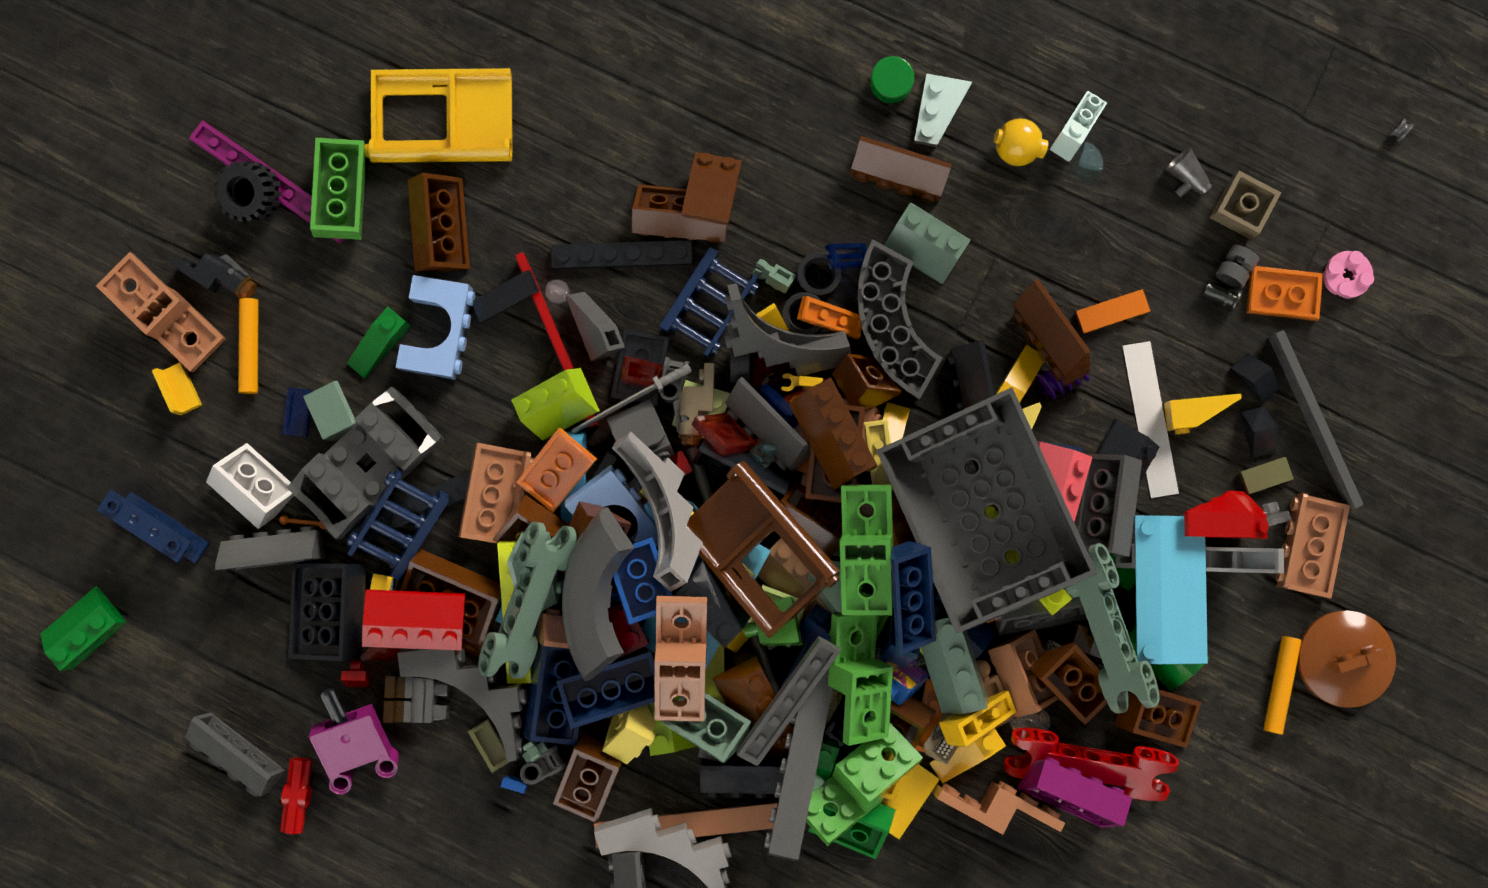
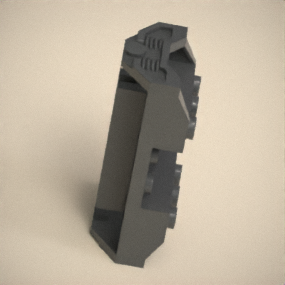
(341, 472)

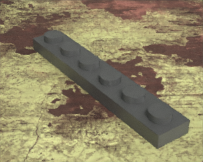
(788, 700)

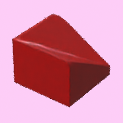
(680, 460)

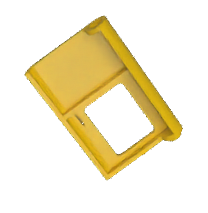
(476, 115)

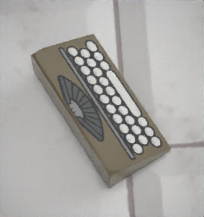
(936, 744)

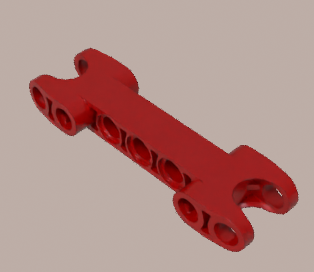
(1132, 771)

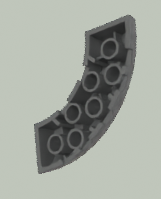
(887, 321)
(588, 594)

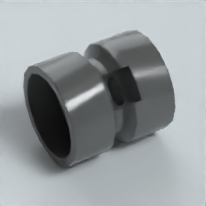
(1236, 267)

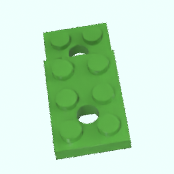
(866, 550)
(861, 678)
(859, 784)

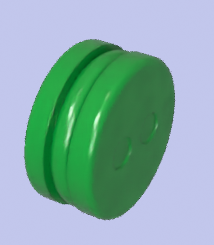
(892, 79)

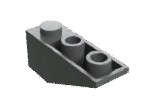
(596, 328)

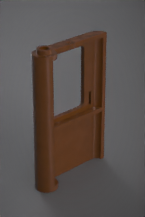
(737, 522)

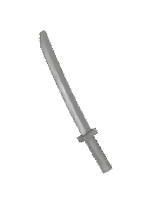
(658, 384)

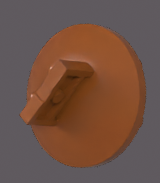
(1346, 659)

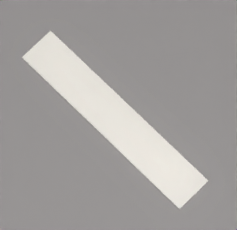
(1150, 416)

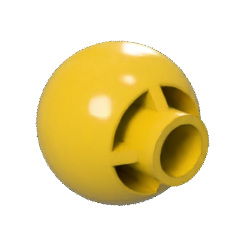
(1020, 142)

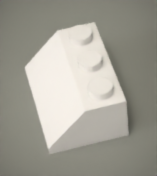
(250, 485)

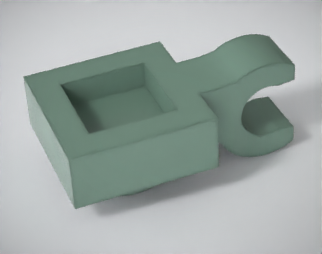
(776, 276)
(534, 750)

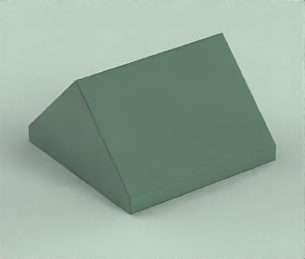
(330, 411)

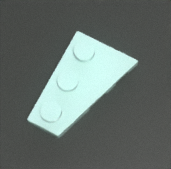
(938, 105)

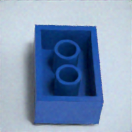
(636, 584)

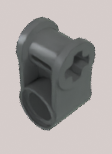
(669, 366)
(544, 765)

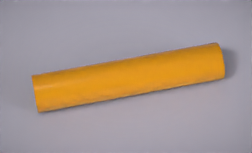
(248, 346)
(1282, 685)

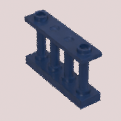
(698, 283)
(153, 526)
(409, 543)

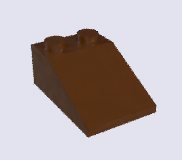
(711, 188)
(1168, 721)
(587, 779)

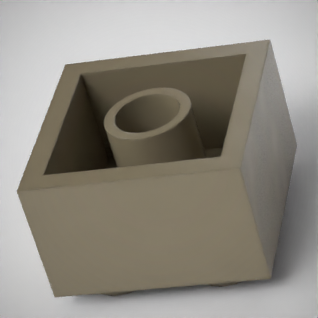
(1245, 205)

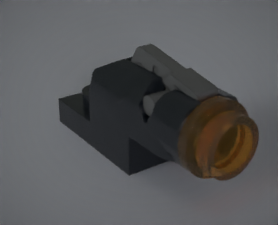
(216, 273)

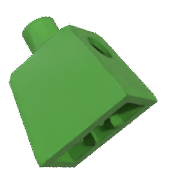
(788, 636)

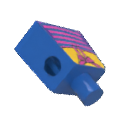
(907, 683)

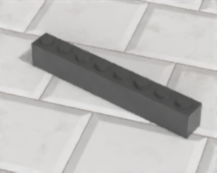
(799, 774)

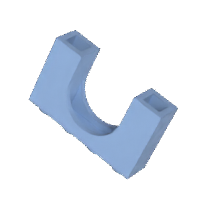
(444, 359)
(611, 489)

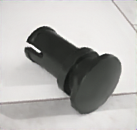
(1223, 296)

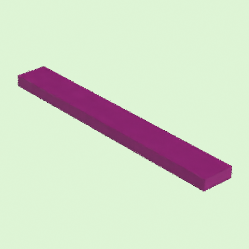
(230, 152)

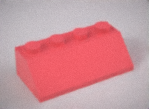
(1069, 471)

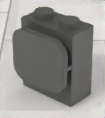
(645, 425)

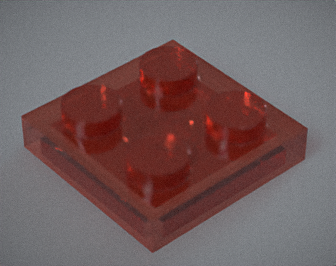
(723, 433)

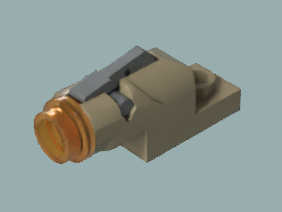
(693, 403)

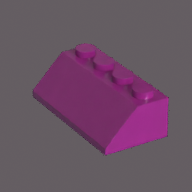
(1076, 793)

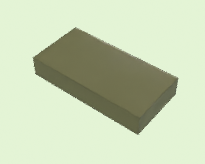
(1266, 475)
(489, 745)

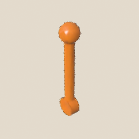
(284, 520)

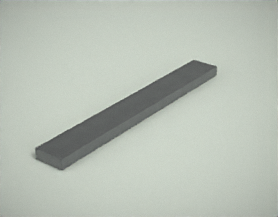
(1315, 420)

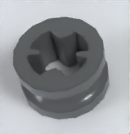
(1401, 130)

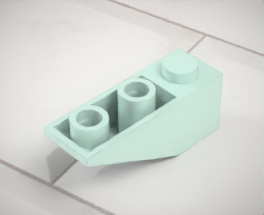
(1078, 126)

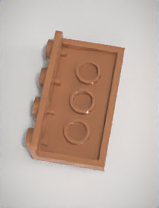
(492, 490)
(1313, 545)

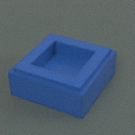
(514, 783)

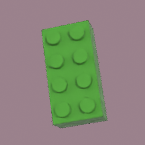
(338, 188)

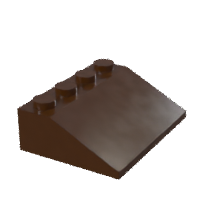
(482, 595)

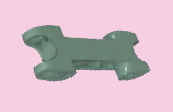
(539, 565)
(1121, 665)

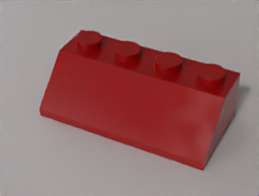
(413, 620)

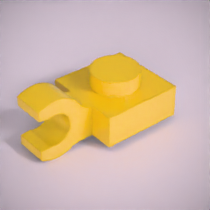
(801, 382)

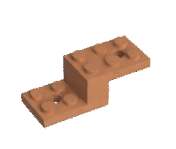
(160, 312)
(680, 658)
(998, 806)

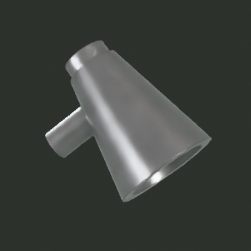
(1190, 172)

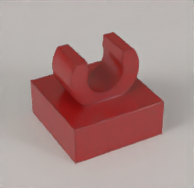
(356, 676)

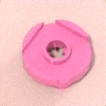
(1354, 262)

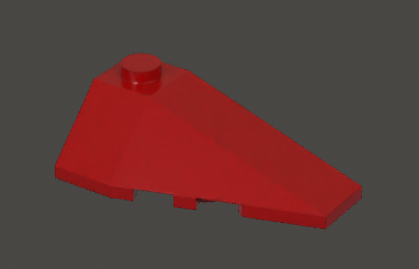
(1227, 516)

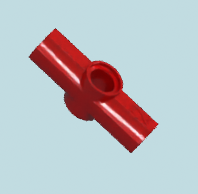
(296, 795)

